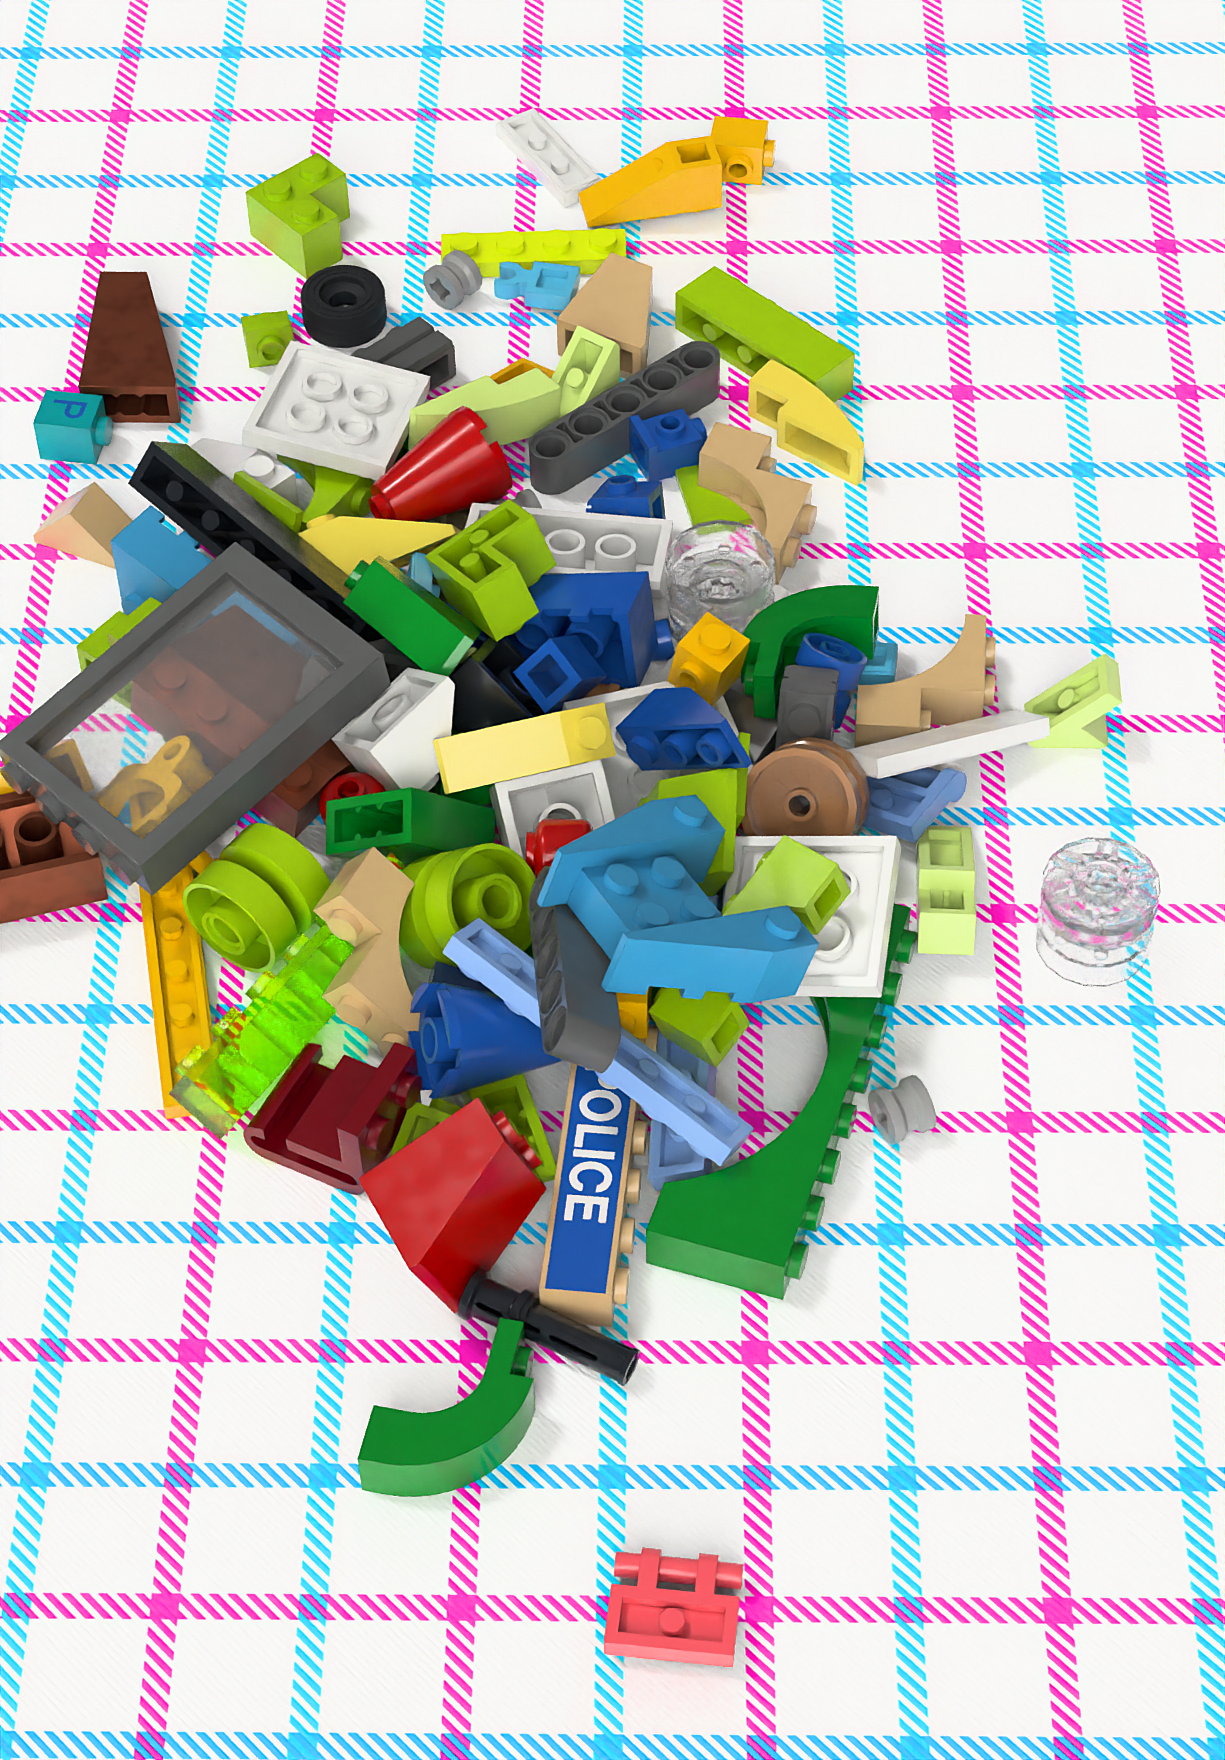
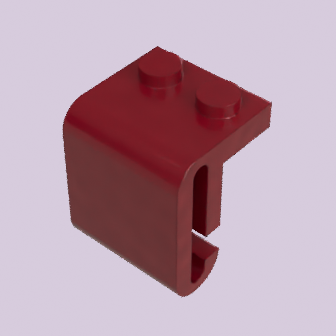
(336, 1119)

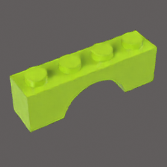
(782, 877)

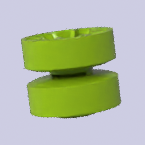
(459, 888)
(256, 897)

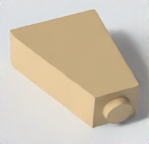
(615, 306)

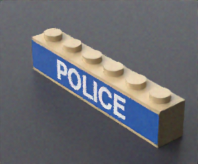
(592, 1198)

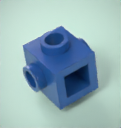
(628, 497)

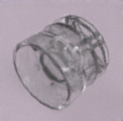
(719, 571)
(1097, 911)

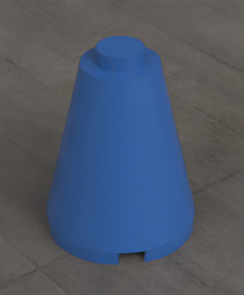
(470, 1039)

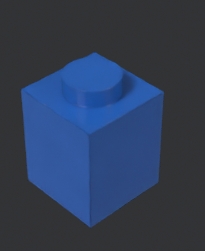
(560, 673)

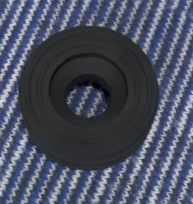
(343, 325)

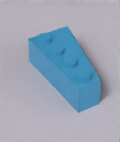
(153, 560)

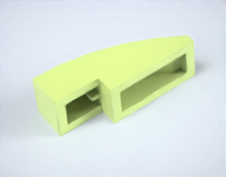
(508, 409)
(945, 891)

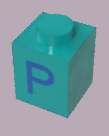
(72, 427)

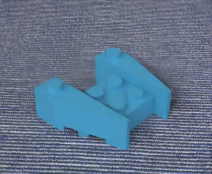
(644, 909)

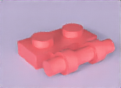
(673, 1623)

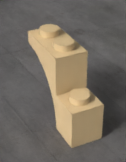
(741, 469)
(941, 695)
(366, 911)

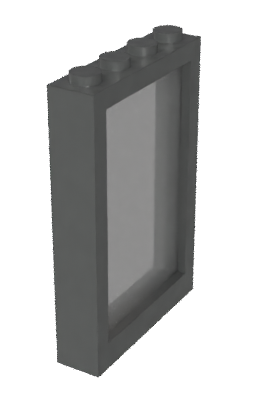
(192, 718)

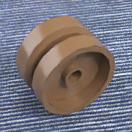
(813, 769)

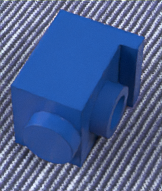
(665, 443)

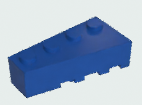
(604, 610)

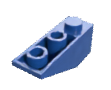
(680, 733)

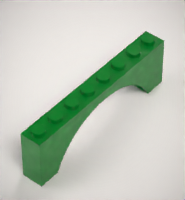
(752, 1217)

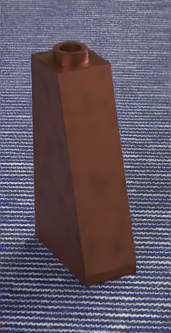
(128, 353)

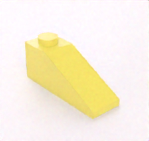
(355, 539)
(524, 748)

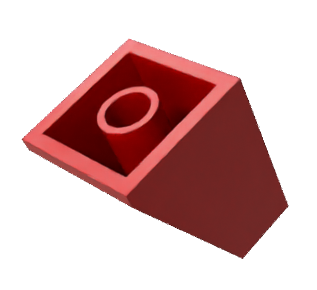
(456, 1196)

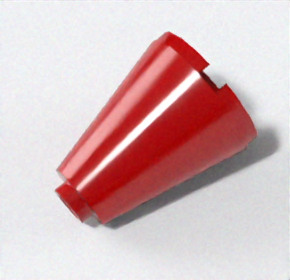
(443, 473)

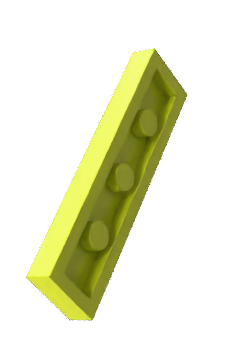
(564, 247)

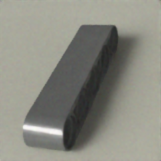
(599, 429)
(574, 1011)

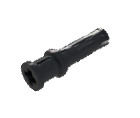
(492, 1300)

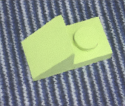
(586, 369)
(1079, 706)

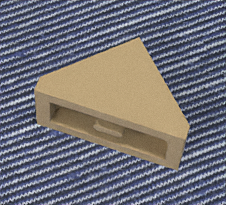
(84, 525)

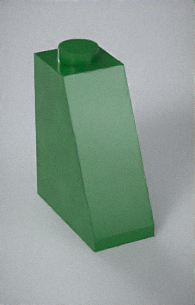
(409, 616)
(406, 824)

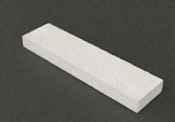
(950, 743)

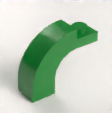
(778, 631)
(457, 1445)

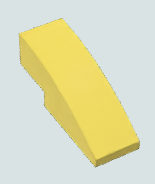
(806, 421)

